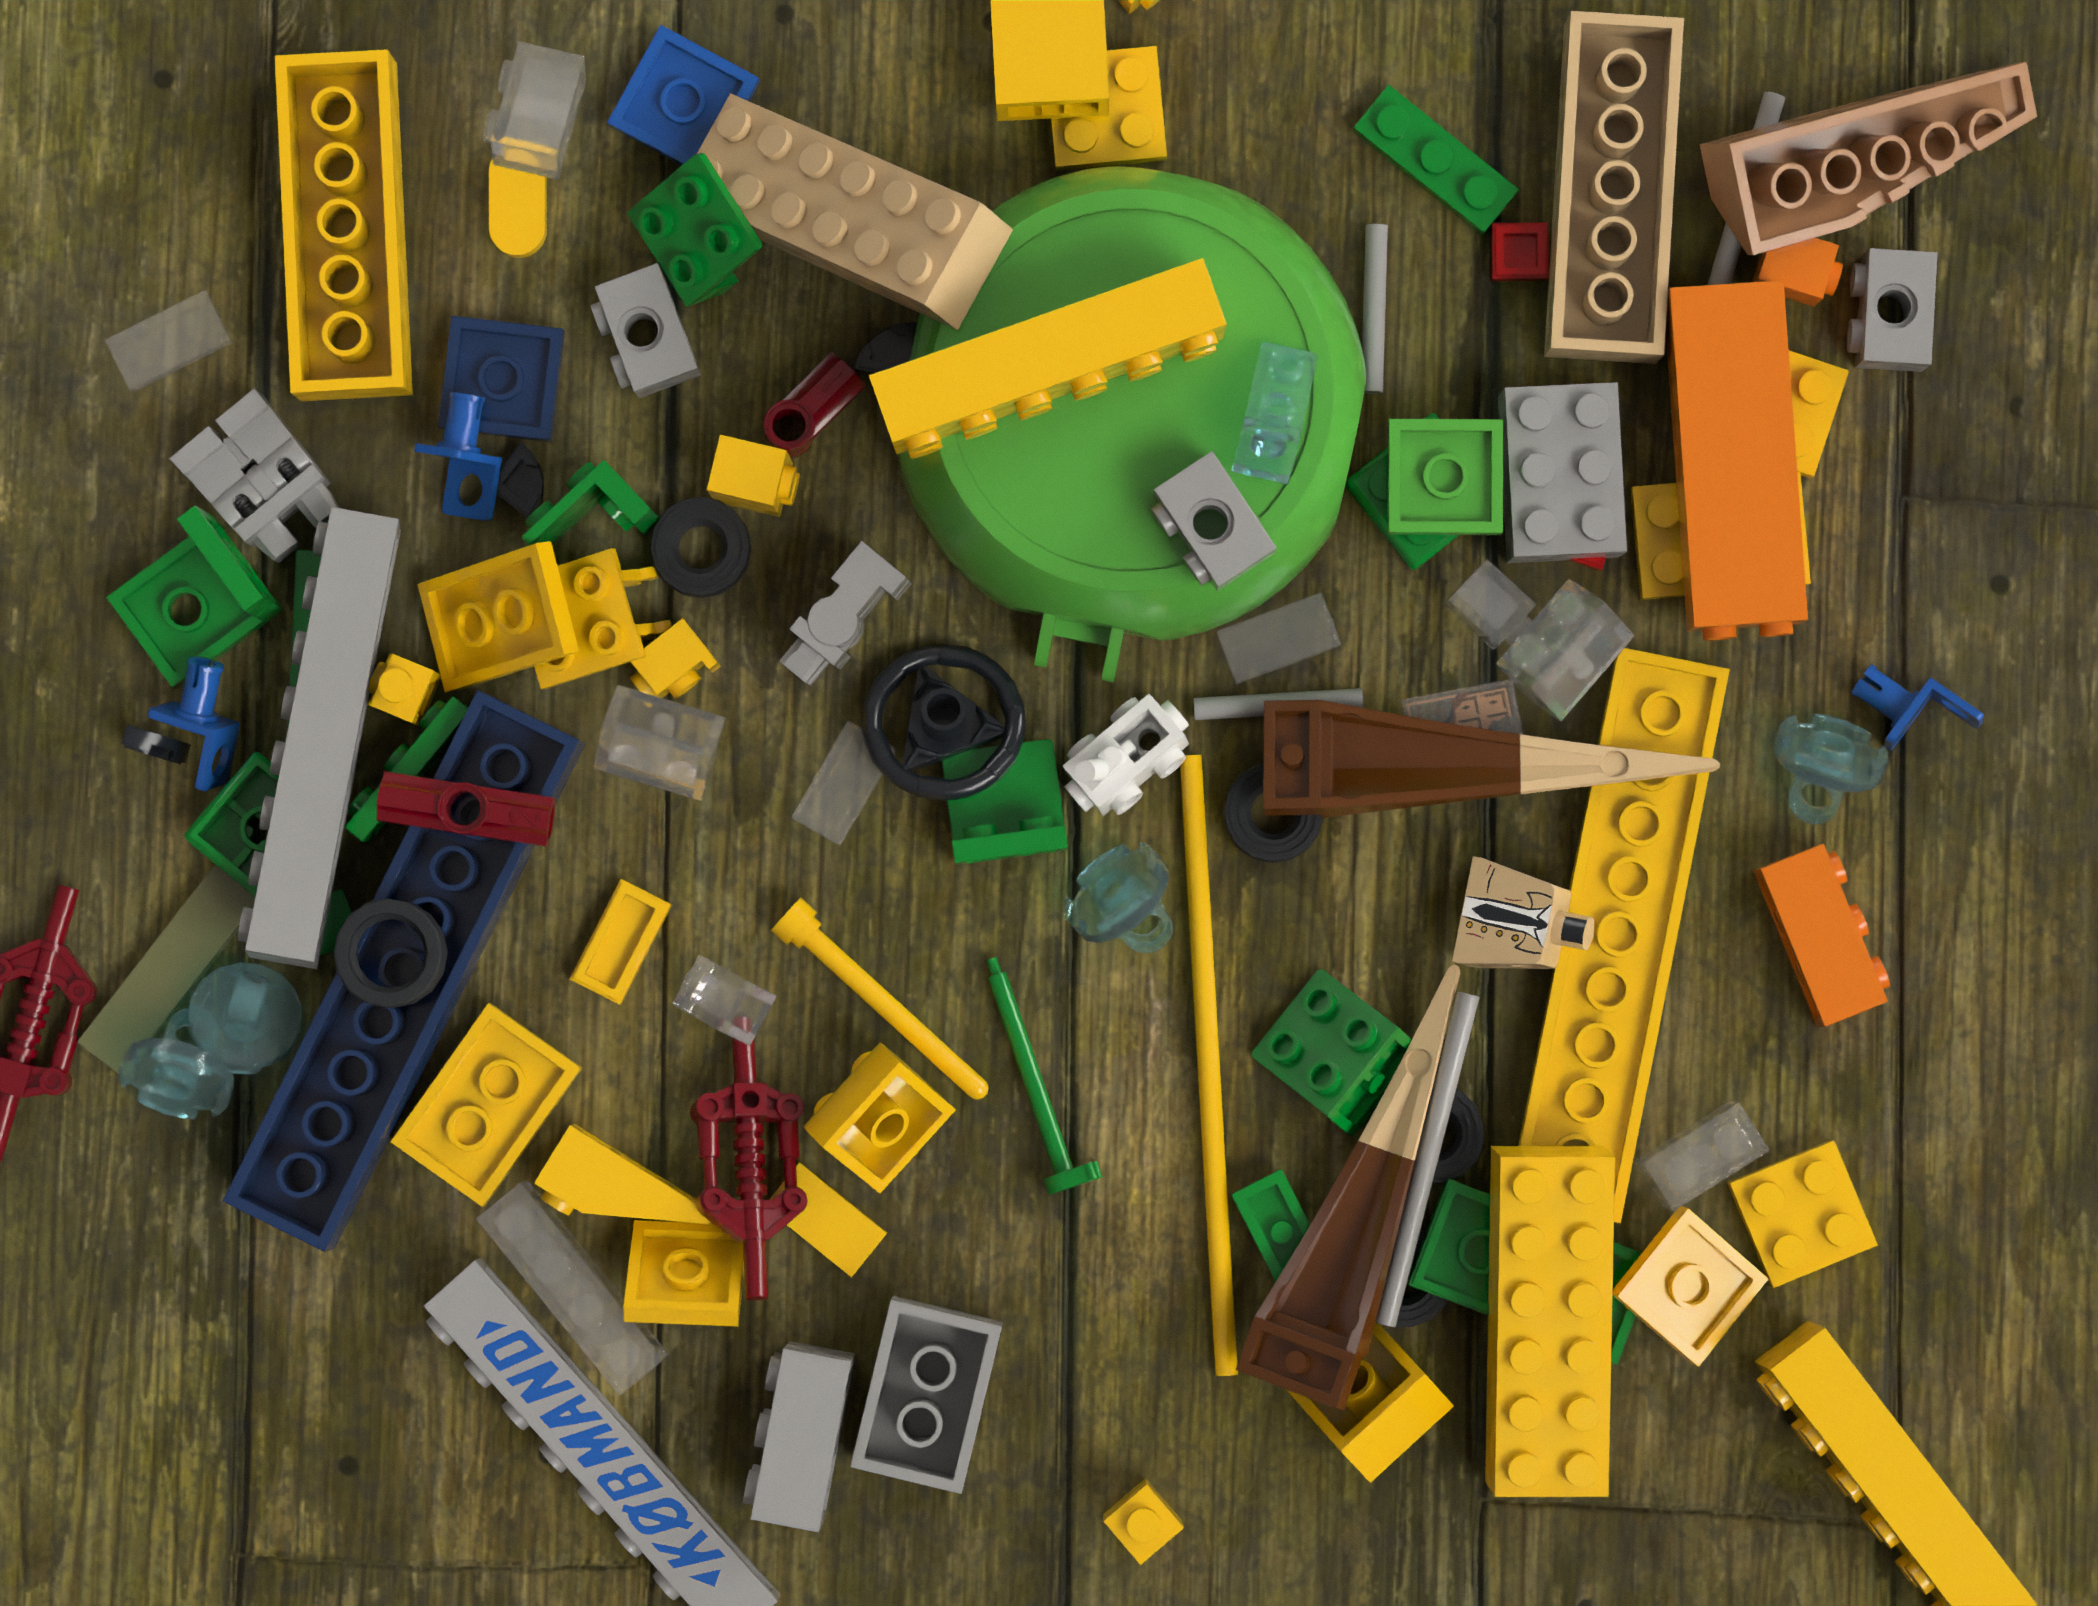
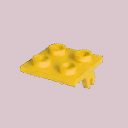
(600, 618)

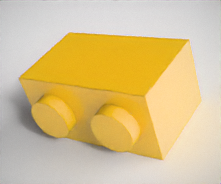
(752, 476)

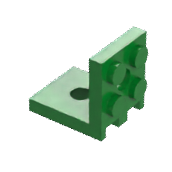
(220, 577)

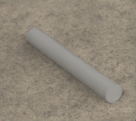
(1374, 305)
(1253, 705)

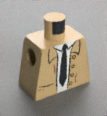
(1516, 920)

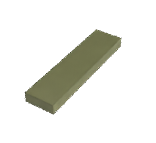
(169, 968)

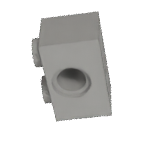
(1912, 282)
(637, 298)
(1209, 487)

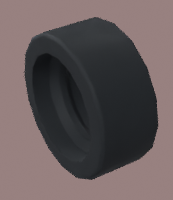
(347, 946)

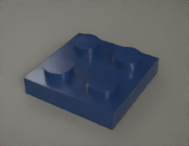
(510, 367)

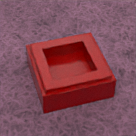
(1519, 252)

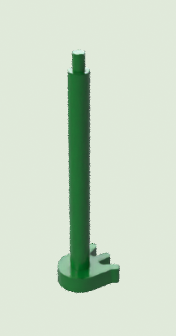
(1065, 1175)

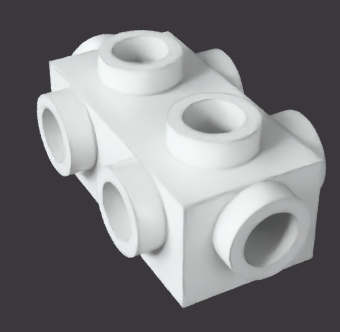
(1113, 765)

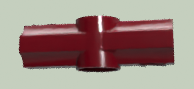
(430, 801)

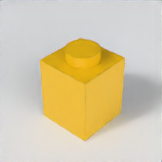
(1143, 1521)

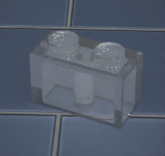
(536, 110)
(1565, 649)
(659, 742)
(1702, 1155)

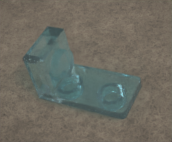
(1275, 412)

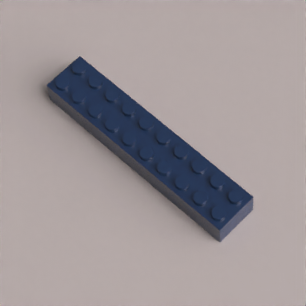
(366, 1057)

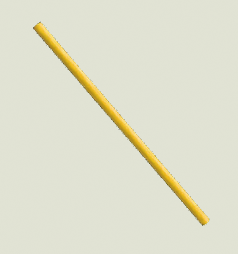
(1208, 1066)

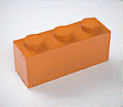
(1823, 935)

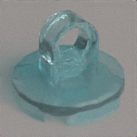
(1829, 756)
(1118, 895)
(245, 1016)
(176, 1074)

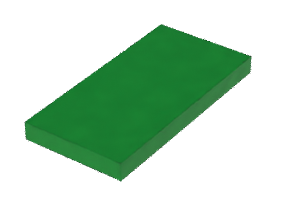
(1456, 1257)

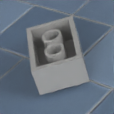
(1562, 472)
(926, 1394)
(799, 1435)

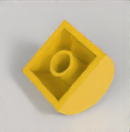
(878, 1117)

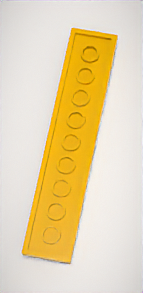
(1633, 883)

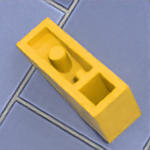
(604, 1181)

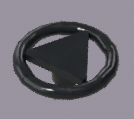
(944, 722)

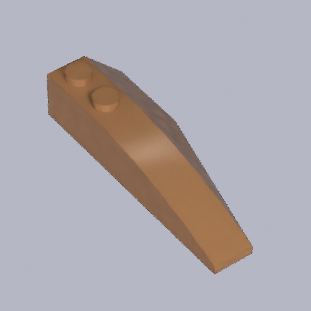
(1852, 159)

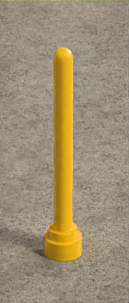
(803, 929)

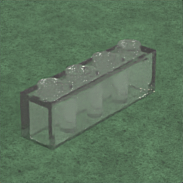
(571, 1286)

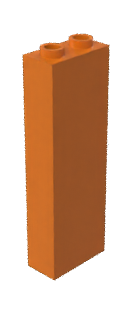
(1735, 459)

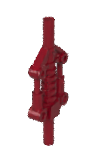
(46, 963)
(751, 1217)

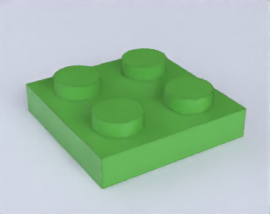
(1445, 477)

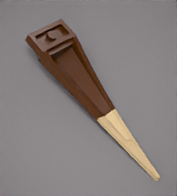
(1365, 760)
(1330, 1292)

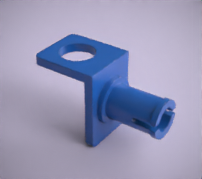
(465, 458)
(1904, 706)
(197, 715)

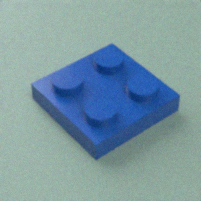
(677, 95)

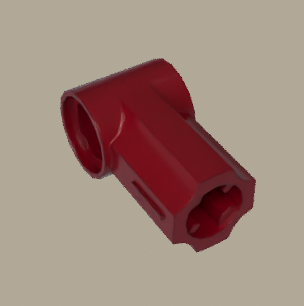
(814, 402)

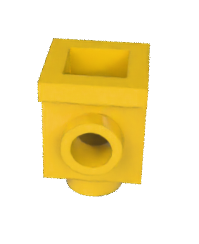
(672, 662)
(403, 688)

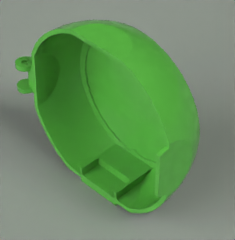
(1060, 503)

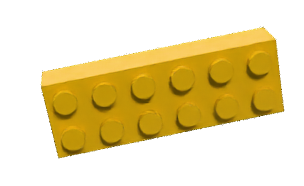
(343, 225)
(1050, 357)
(1550, 1321)
(1886, 1472)

